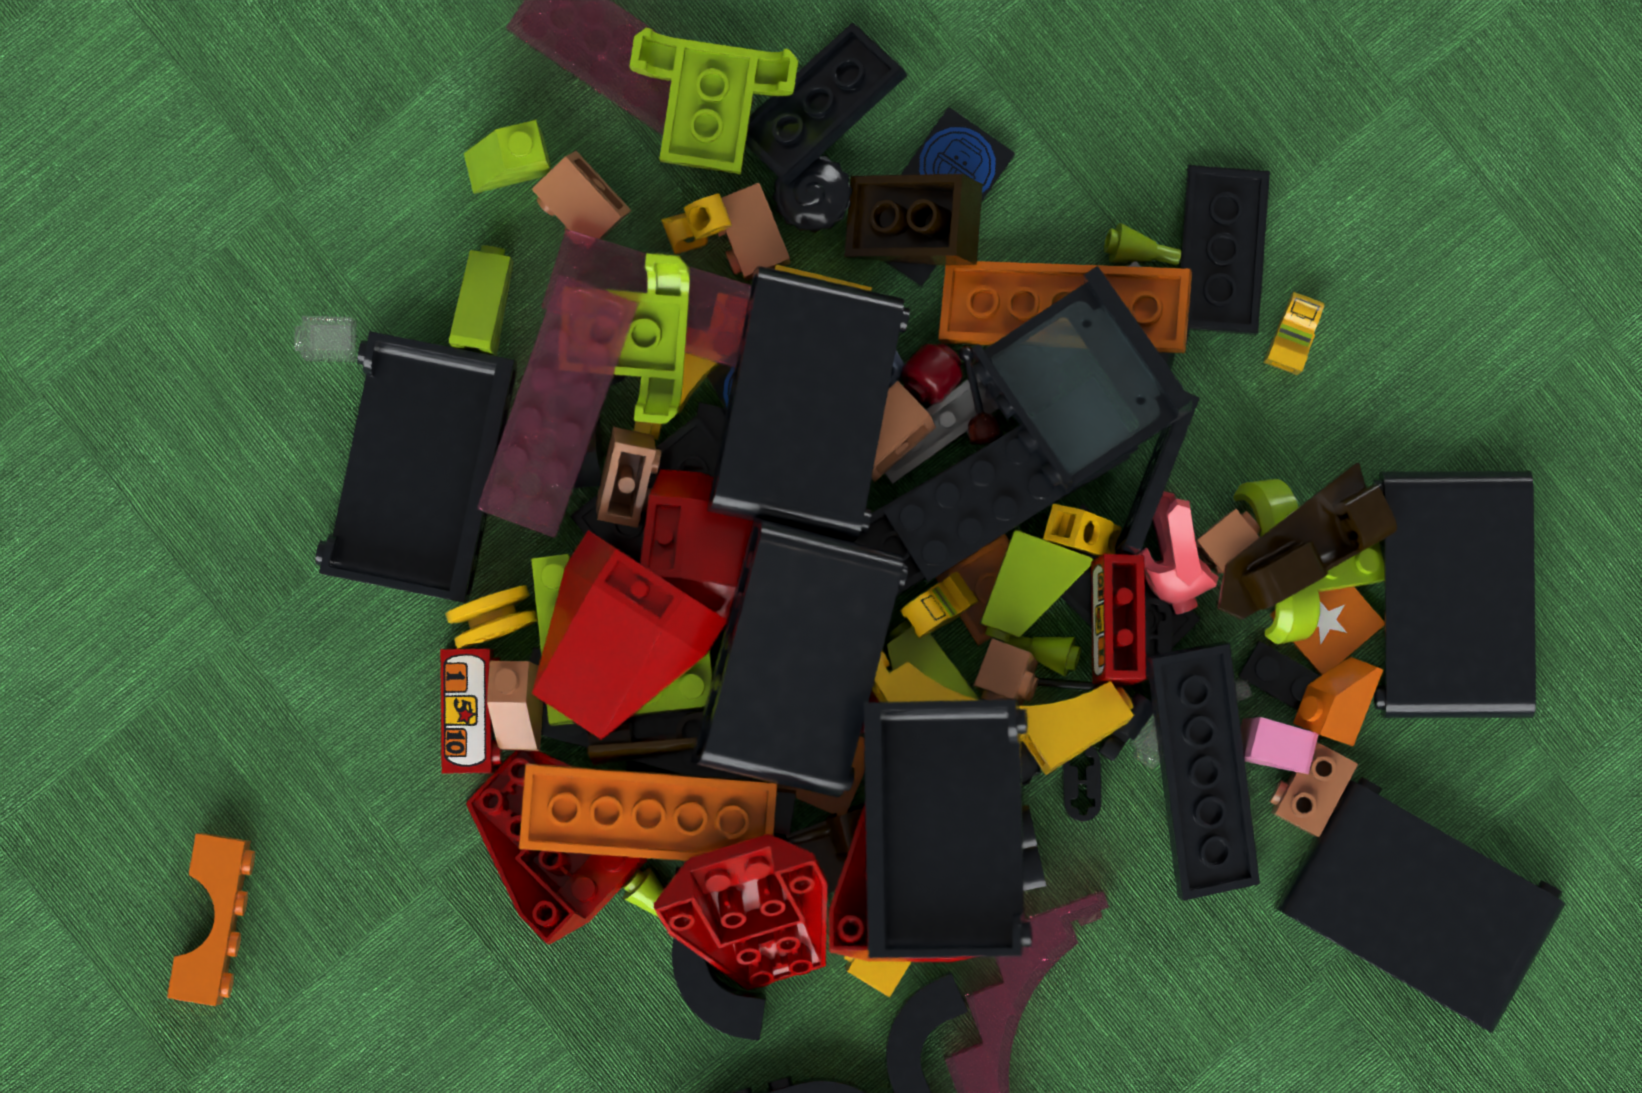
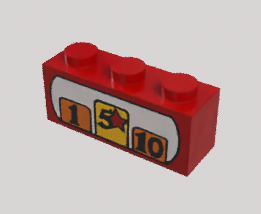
(1118, 619)
(465, 718)

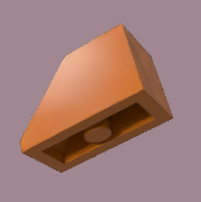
(1339, 700)

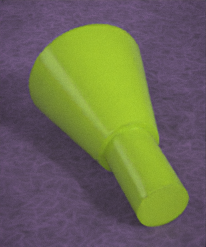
(1130, 246)
(1053, 652)
(643, 890)

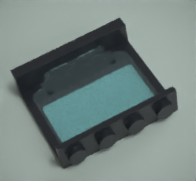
(1082, 382)

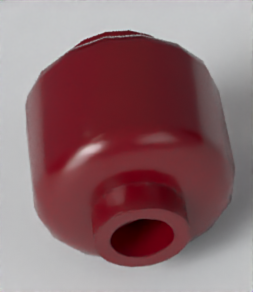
(932, 373)

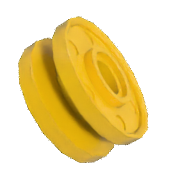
(492, 616)

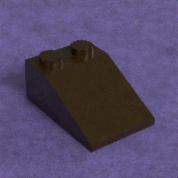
(914, 219)

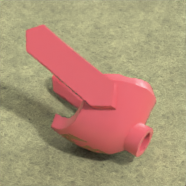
(1180, 572)

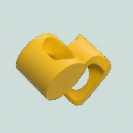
(700, 220)

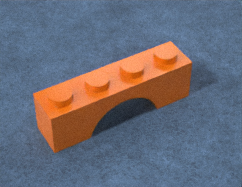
(221, 868)

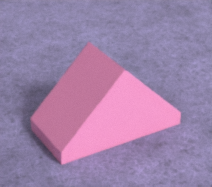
(1277, 744)

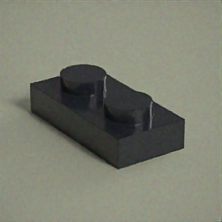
(1277, 675)

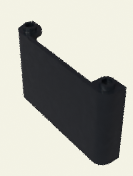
(807, 404)
(419, 467)
(1459, 595)
(798, 658)
(945, 829)
(1421, 905)

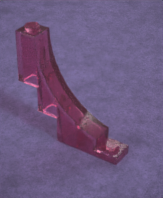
(1001, 1005)

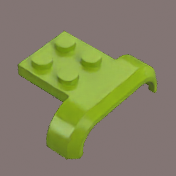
(710, 95)
(658, 338)
(1299, 614)

